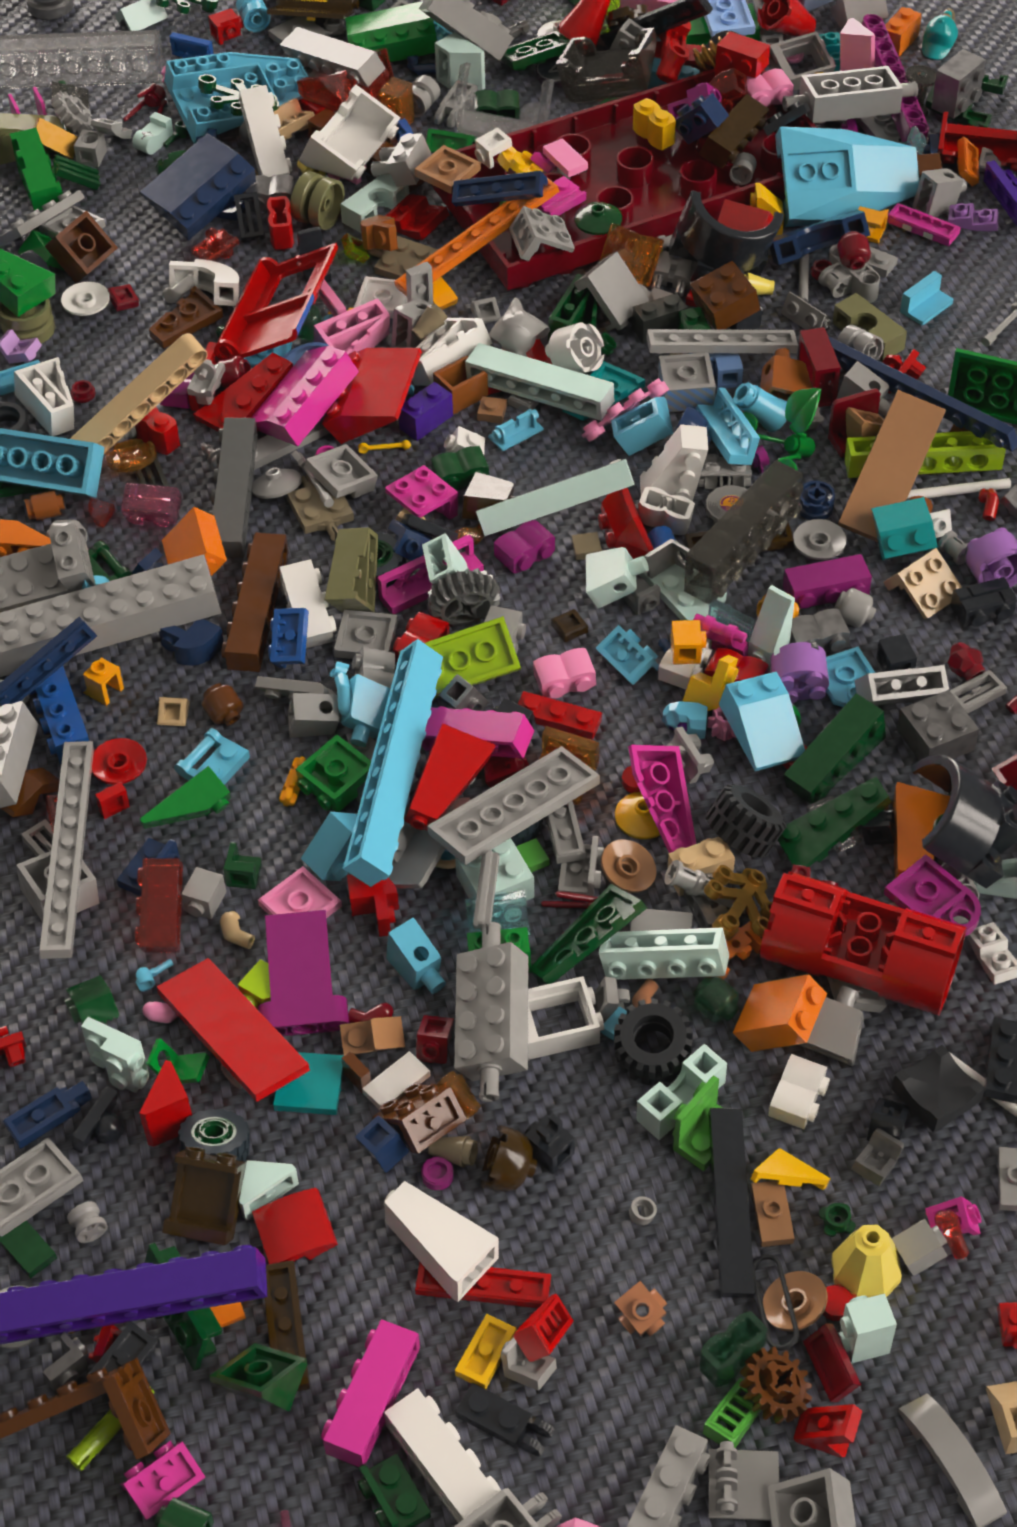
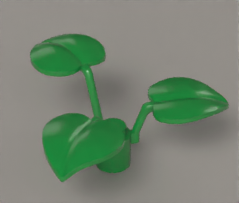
(800, 412)

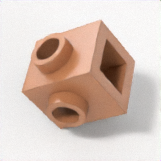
(637, 1297)

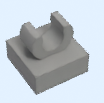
(609, 997)

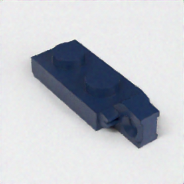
(46, 1113)

